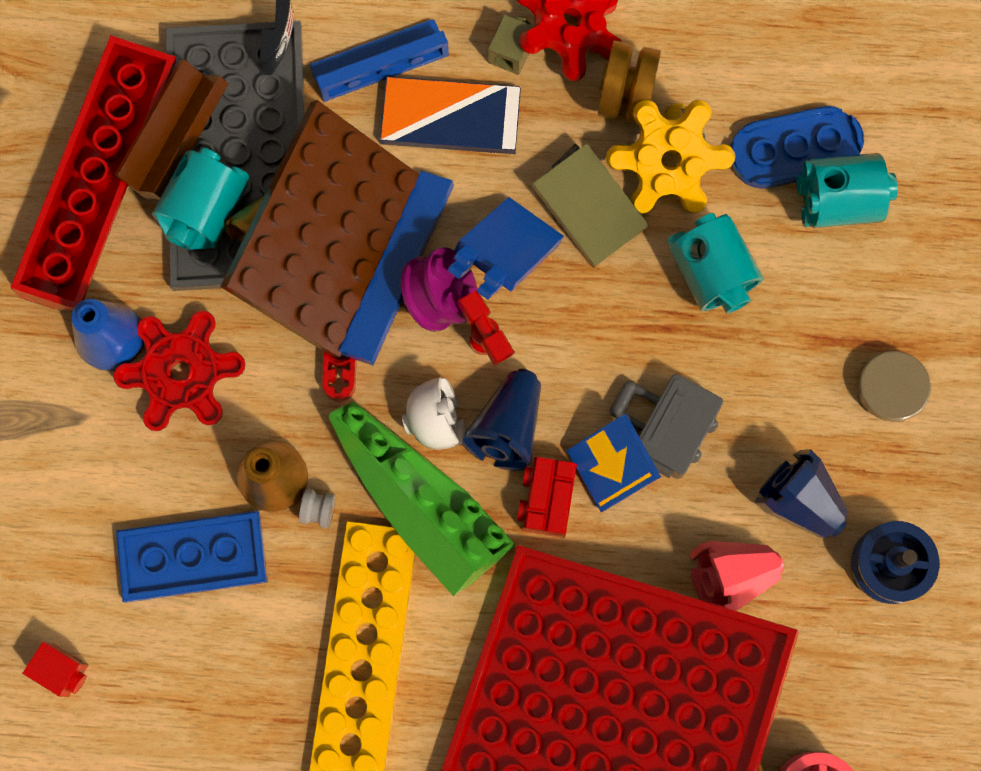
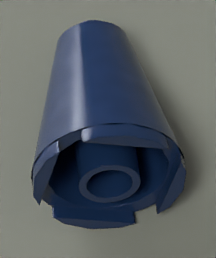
(507, 423)

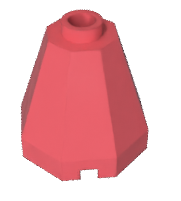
(734, 572)

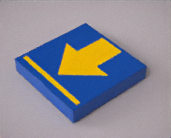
(614, 463)

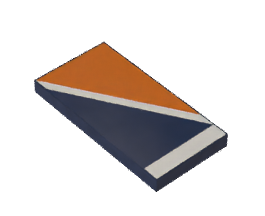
(450, 115)

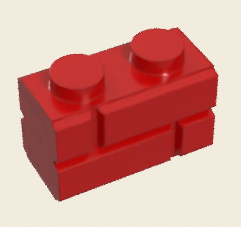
(548, 497)

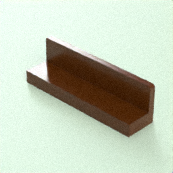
(170, 129)

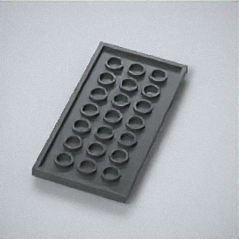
(246, 128)

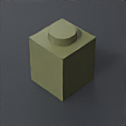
(505, 46)

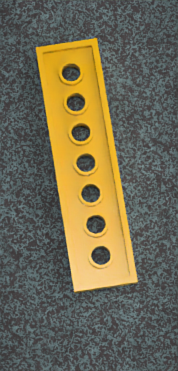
(345, 650)

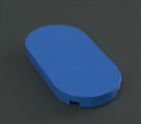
(774, 148)

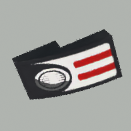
(275, 41)

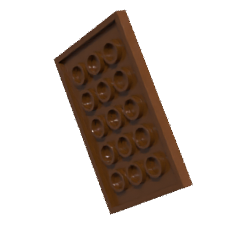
(321, 229)

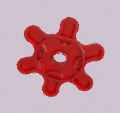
(569, 41)
(156, 368)

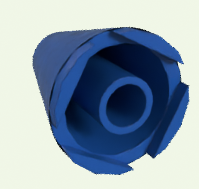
(105, 333)

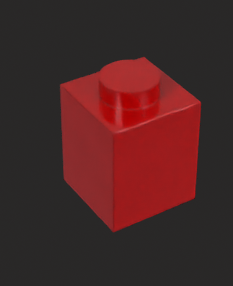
(56, 670)

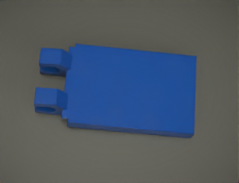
(505, 247)

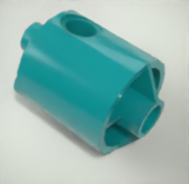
(845, 190)
(199, 200)
(716, 263)

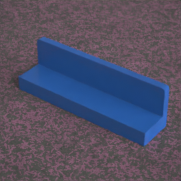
(380, 59)

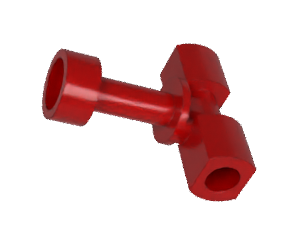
(485, 332)

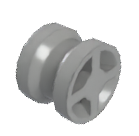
(317, 508)

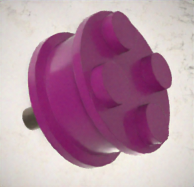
(433, 291)

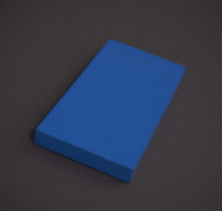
(191, 556)

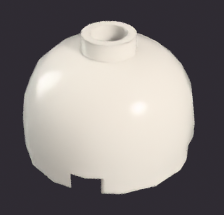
(433, 415)

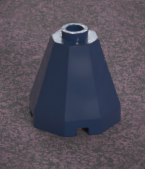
(804, 496)

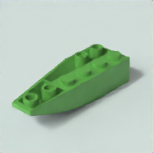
(421, 502)

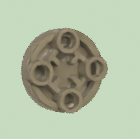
(894, 386)

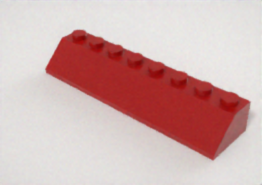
(85, 188)

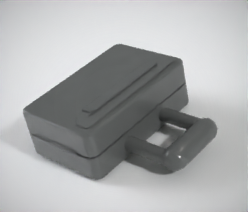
(676, 424)

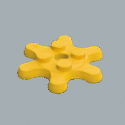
(660, 136)

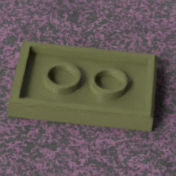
(589, 205)

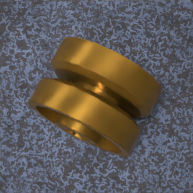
(627, 82)

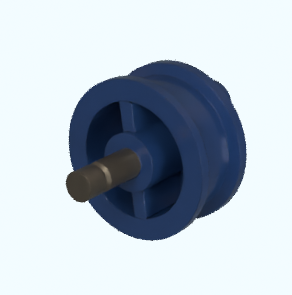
(895, 562)

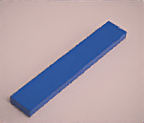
(384, 291)

